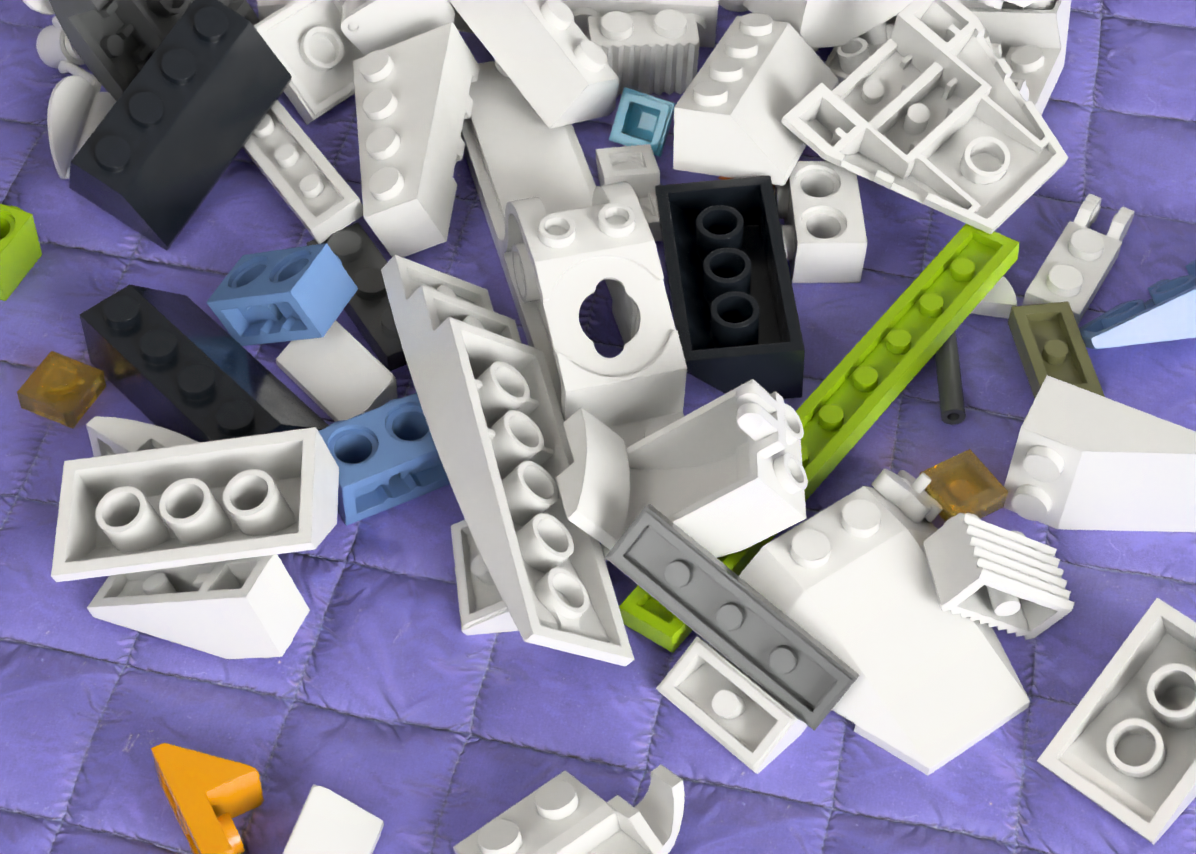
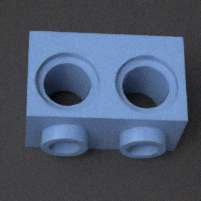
(283, 295)
(383, 458)

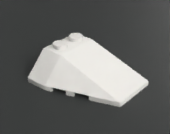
(935, 120)
(869, 597)

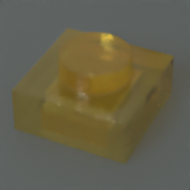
(61, 389)
(965, 487)

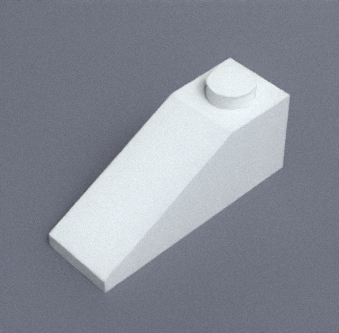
(213, 607)

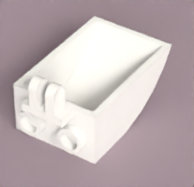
(724, 471)

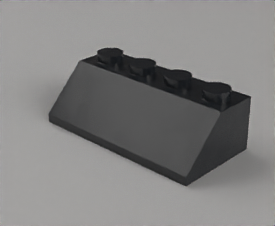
(180, 122)
(731, 284)
(187, 368)

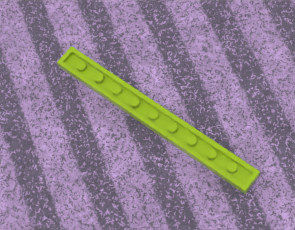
(866, 384)

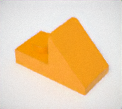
(207, 795)

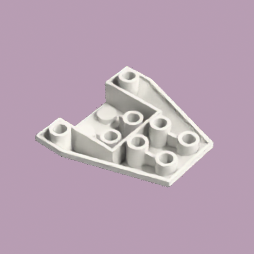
(1027, 37)

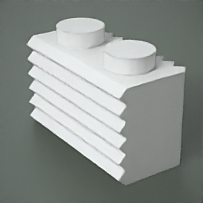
(649, 50)
(996, 576)

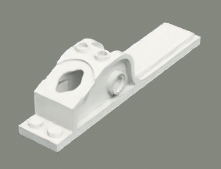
(557, 244)

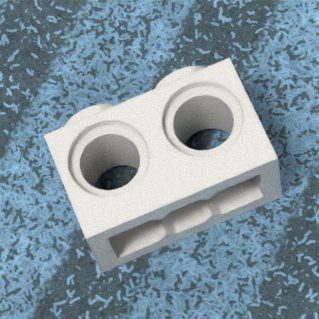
(822, 223)

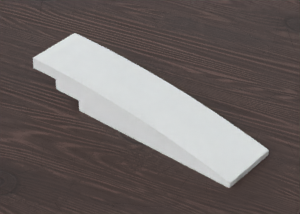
(502, 450)

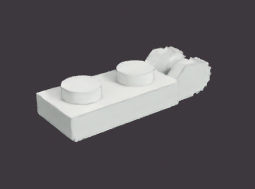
(1079, 260)

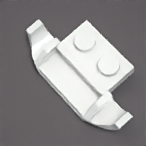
(574, 820)

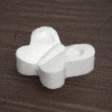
(908, 494)

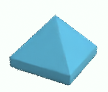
(642, 120)

